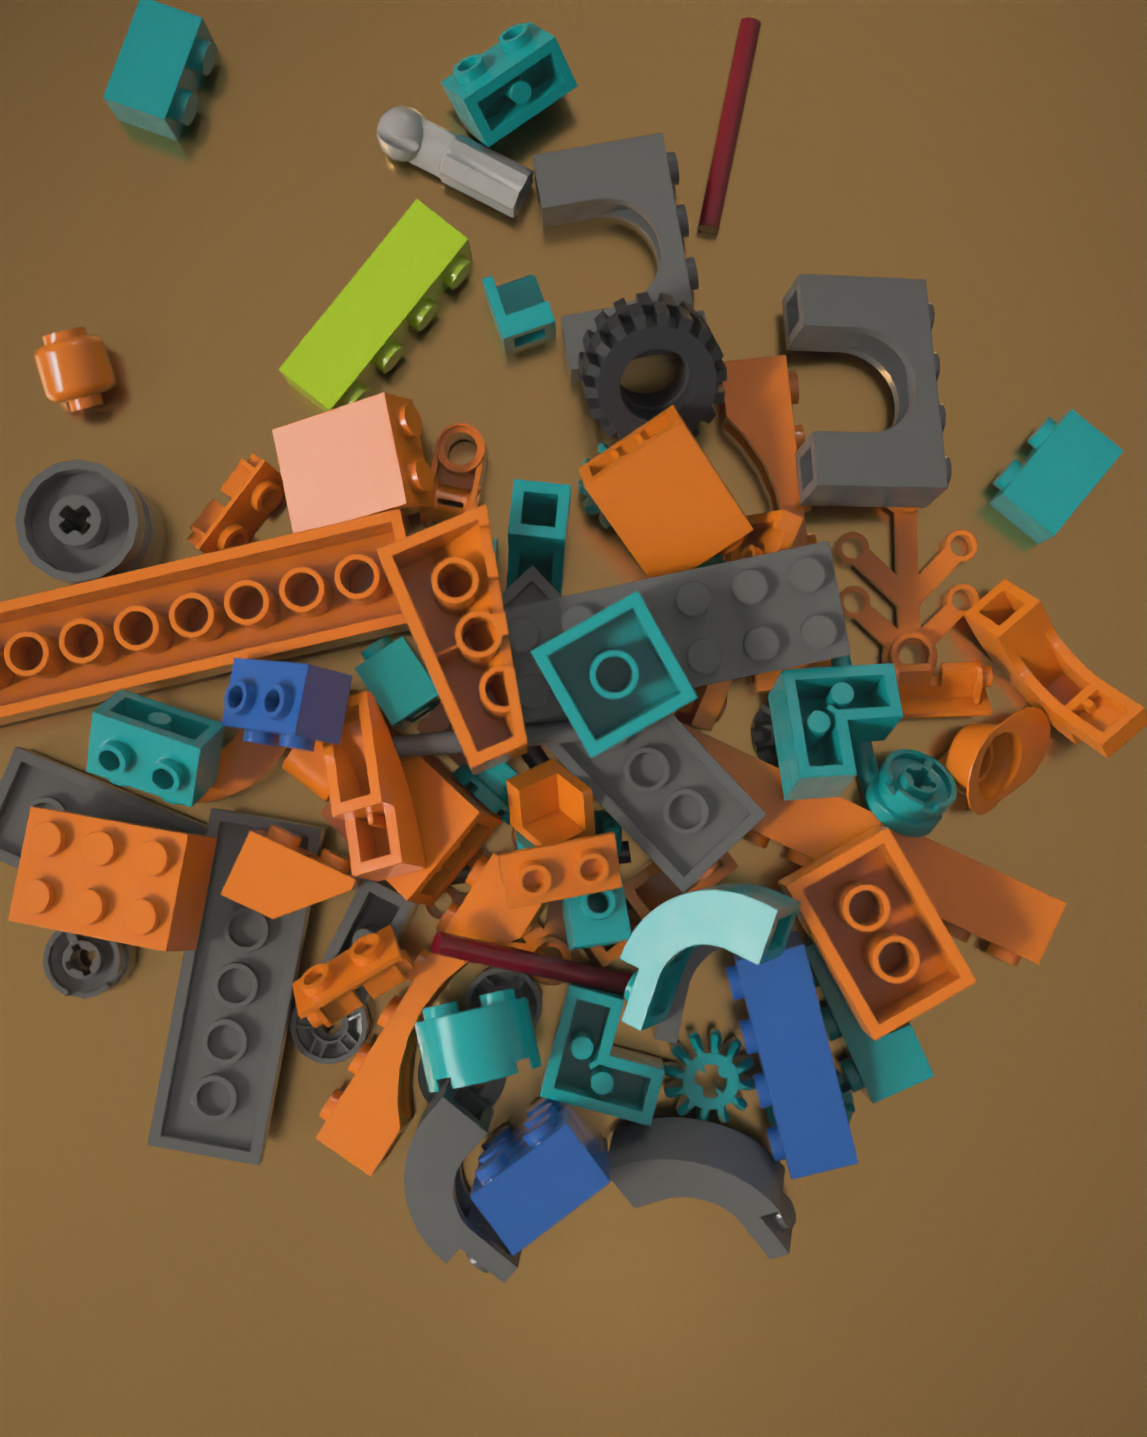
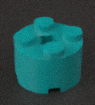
(476, 1042)

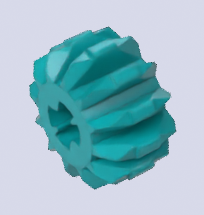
(728, 1067)

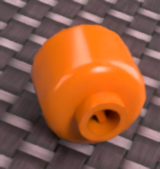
(74, 368)

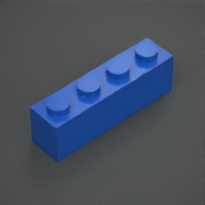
(795, 1061)

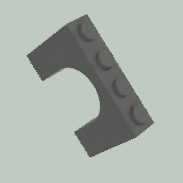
(631, 184)
(891, 329)

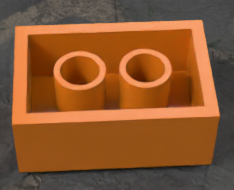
(113, 879)
(877, 932)

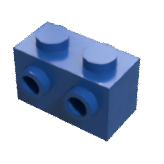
(287, 702)

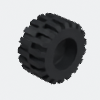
(645, 328)

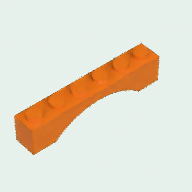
(761, 422)
(377, 1104)

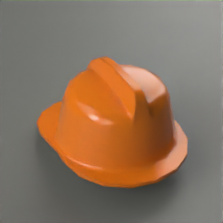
(997, 758)

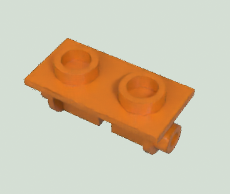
(254, 493)
(953, 693)
(560, 870)
(328, 988)

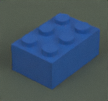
(539, 1171)

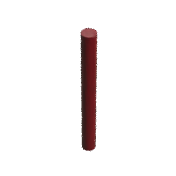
(729, 125)
(529, 962)

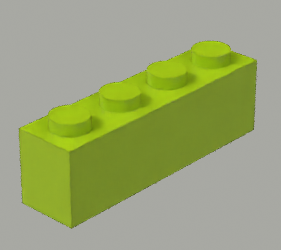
(379, 310)

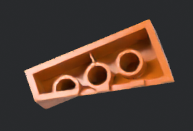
(458, 620)

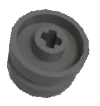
(60, 507)

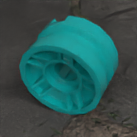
(489, 786)
(911, 792)

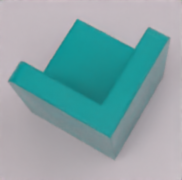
(519, 312)

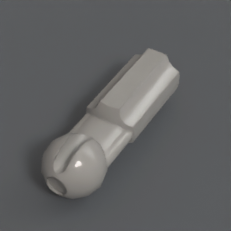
(455, 159)

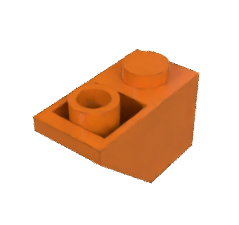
(282, 877)

